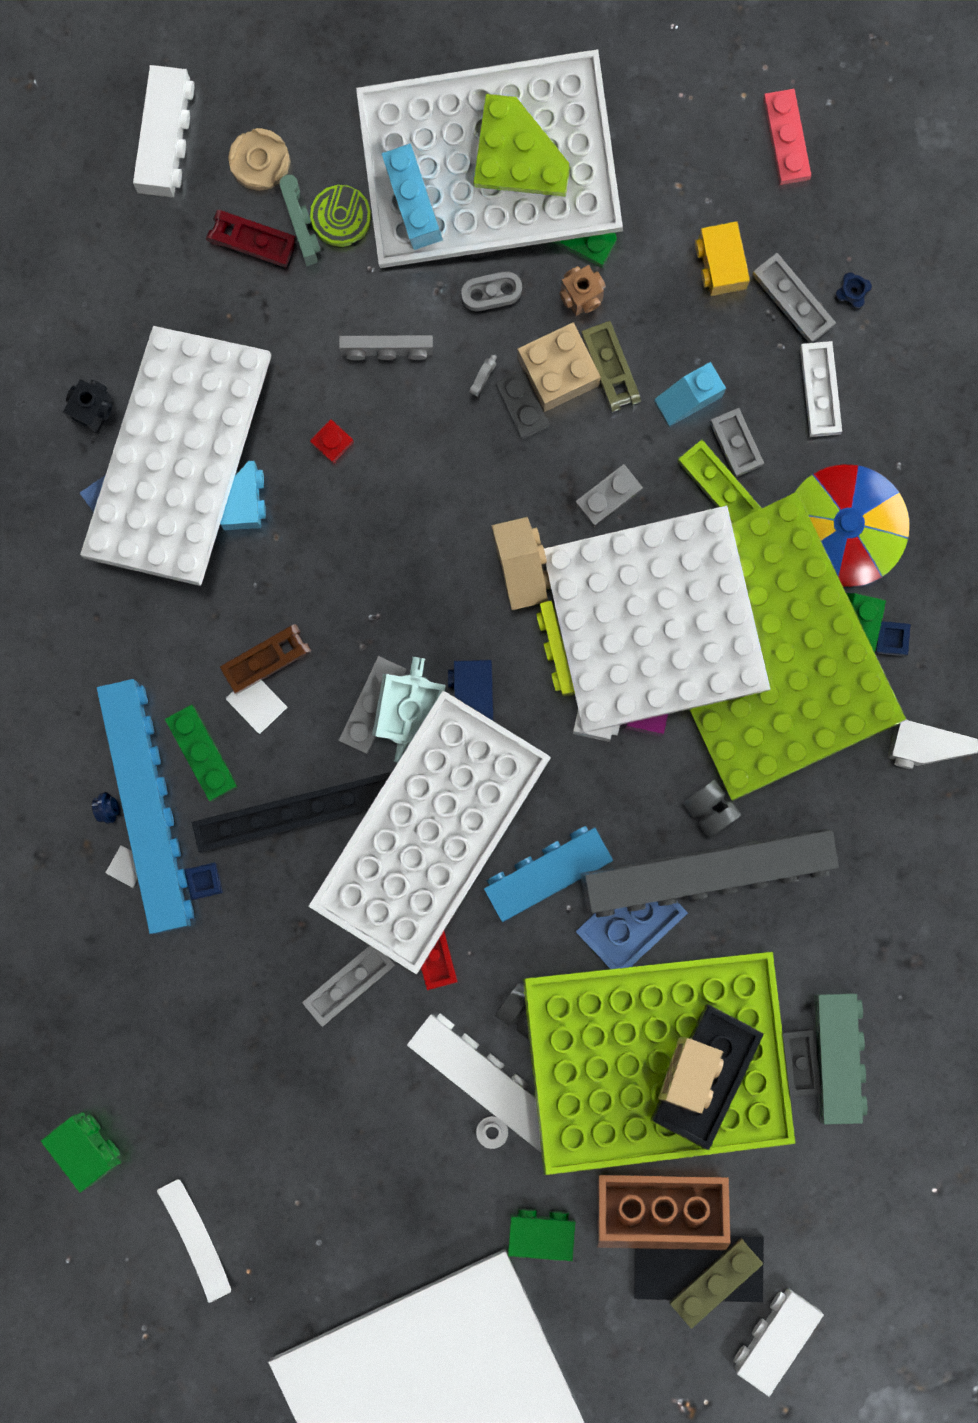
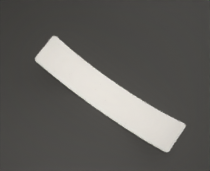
(195, 1239)

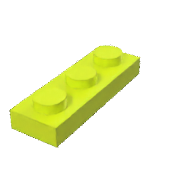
(555, 648)

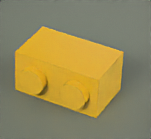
(722, 258)

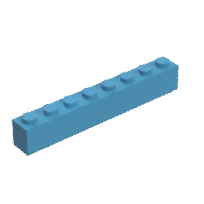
(144, 806)

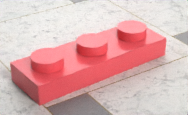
(787, 136)

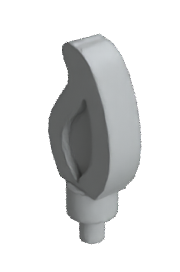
(483, 375)

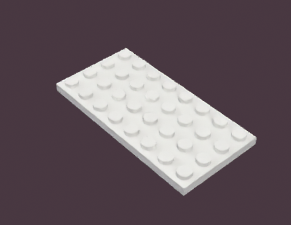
(176, 455)
(429, 832)

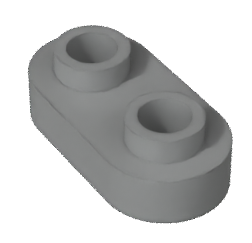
(490, 288)

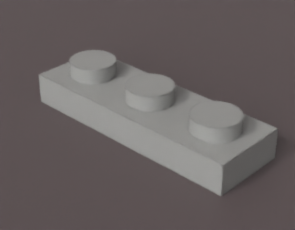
(793, 298)
(386, 347)
(361, 721)
(348, 984)

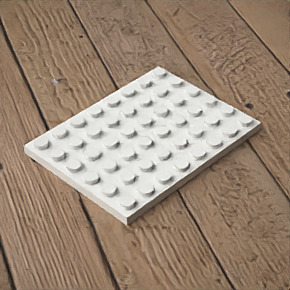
(444, 123)

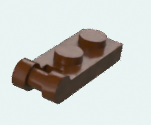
(264, 659)

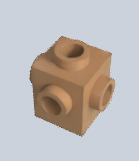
(579, 299)

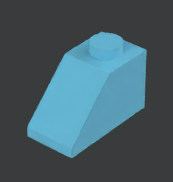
(690, 394)

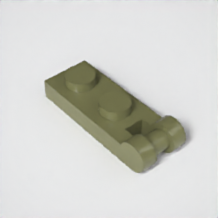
(611, 365)

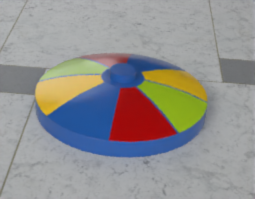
(857, 521)

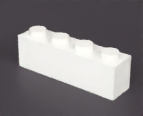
(162, 131)

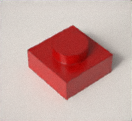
(331, 441)

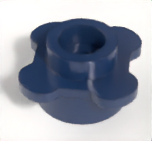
(854, 281)

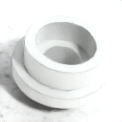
(484, 1124)

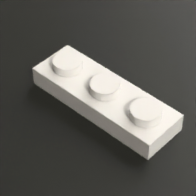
(821, 389)

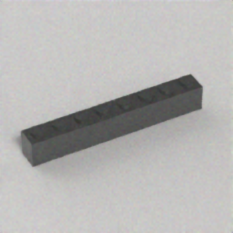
(709, 871)

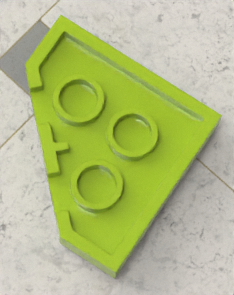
(517, 152)

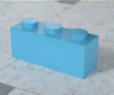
(412, 196)

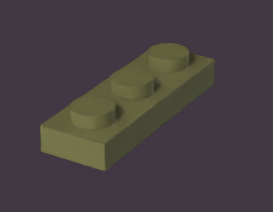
(716, 1283)

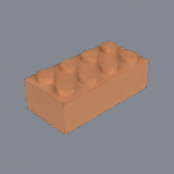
(663, 1212)

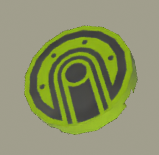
(340, 215)

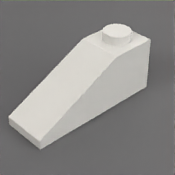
(923, 744)

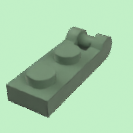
(299, 218)

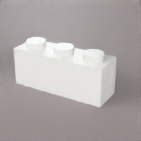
(777, 1341)

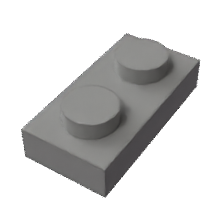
(736, 442)
(609, 495)

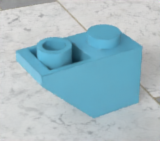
(243, 504)

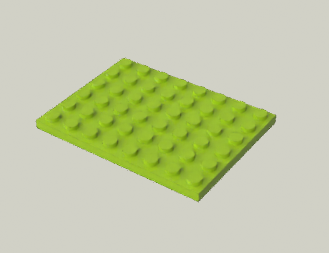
(815, 654)
(607, 1046)

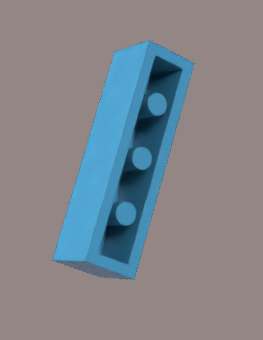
(547, 874)

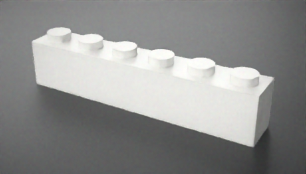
(478, 1076)

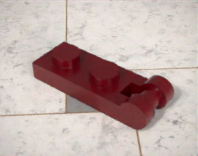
(252, 238)

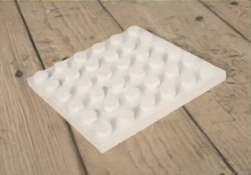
(656, 619)

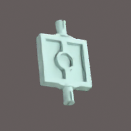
(404, 705)

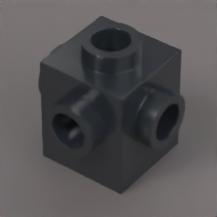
(88, 404)

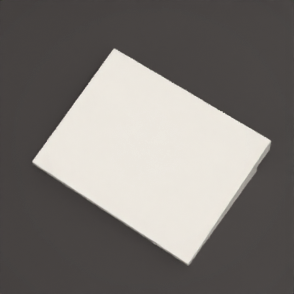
(436, 1355)

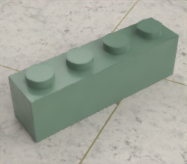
(839, 1058)

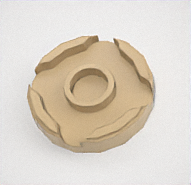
(259, 159)

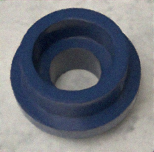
(105, 808)

